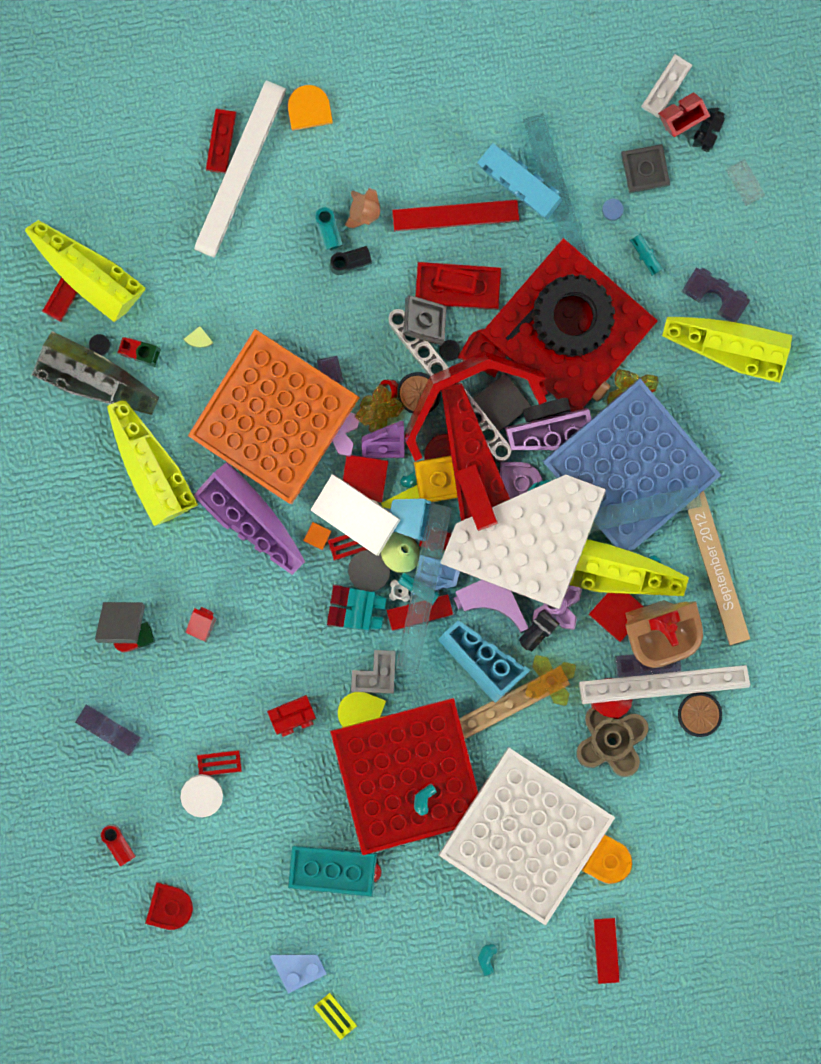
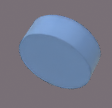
(612, 209)

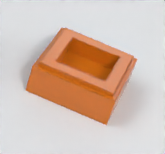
(317, 536)

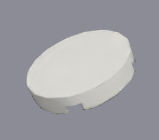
(201, 795)

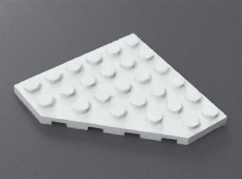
(534, 541)

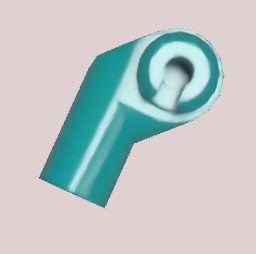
(421, 799)

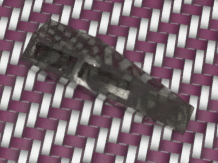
(90, 375)

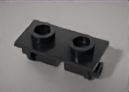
(704, 136)

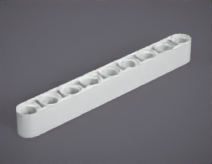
(240, 169)
(435, 359)

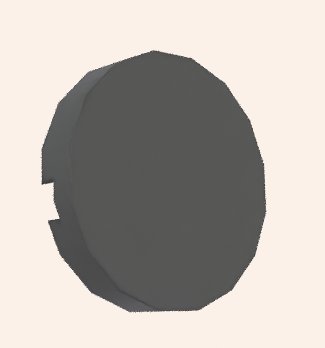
(368, 571)

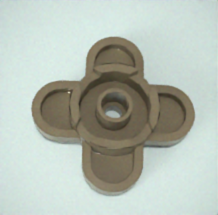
(622, 755)

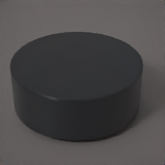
(99, 344)
(449, 350)

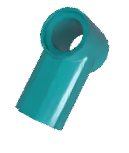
(329, 230)

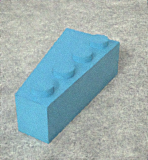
(519, 181)

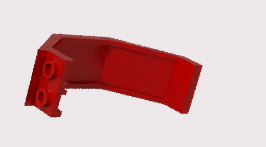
(460, 372)

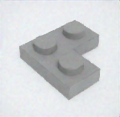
(380, 679)

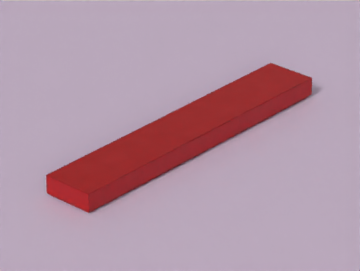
(455, 215)

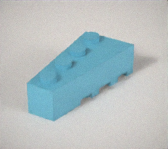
(483, 661)

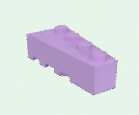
(546, 432)

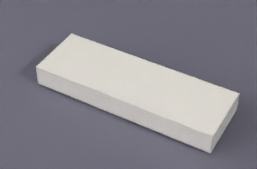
(666, 85)

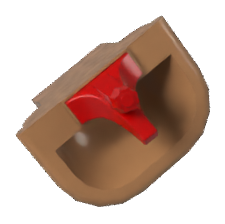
(664, 632)

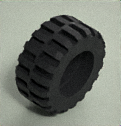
(597, 300)

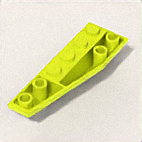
(733, 344)

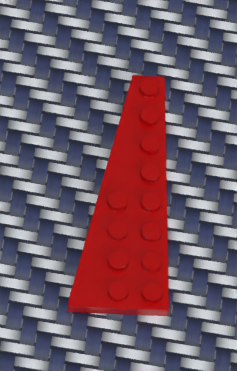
(470, 448)

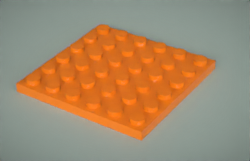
(273, 416)

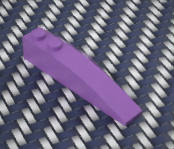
(241, 508)

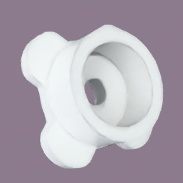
(404, 596)

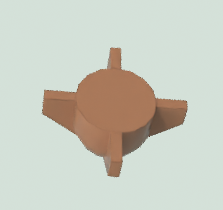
(363, 209)

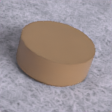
(602, 390)

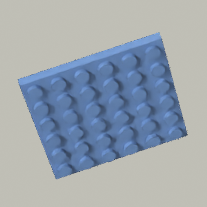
(633, 454)

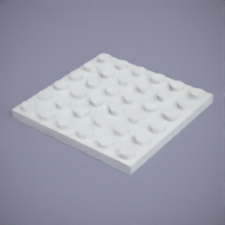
(526, 836)

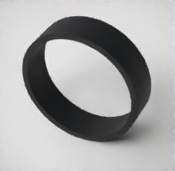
(546, 409)

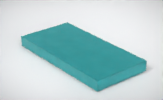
(332, 871)

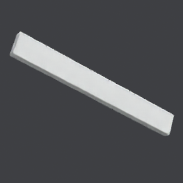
(664, 684)

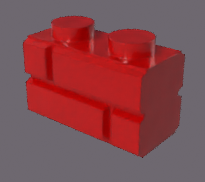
(291, 715)

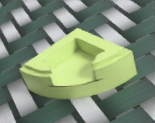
(198, 338)

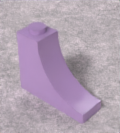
(493, 597)

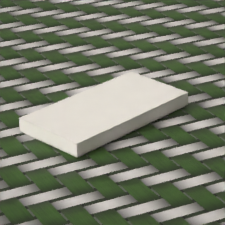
(355, 515)

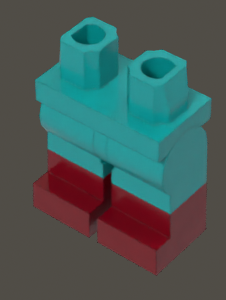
(361, 610)

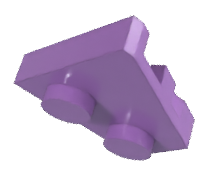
(385, 442)

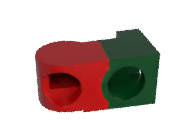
(139, 351)
(145, 638)

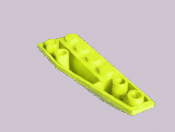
(87, 272)
(149, 467)
(622, 571)

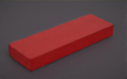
(221, 141)
(476, 497)
(440, 609)
(606, 950)

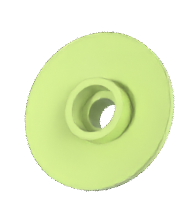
(395, 558)

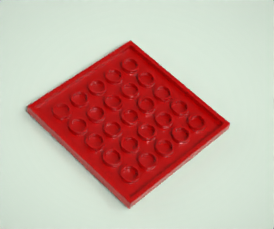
(577, 375)
(393, 760)

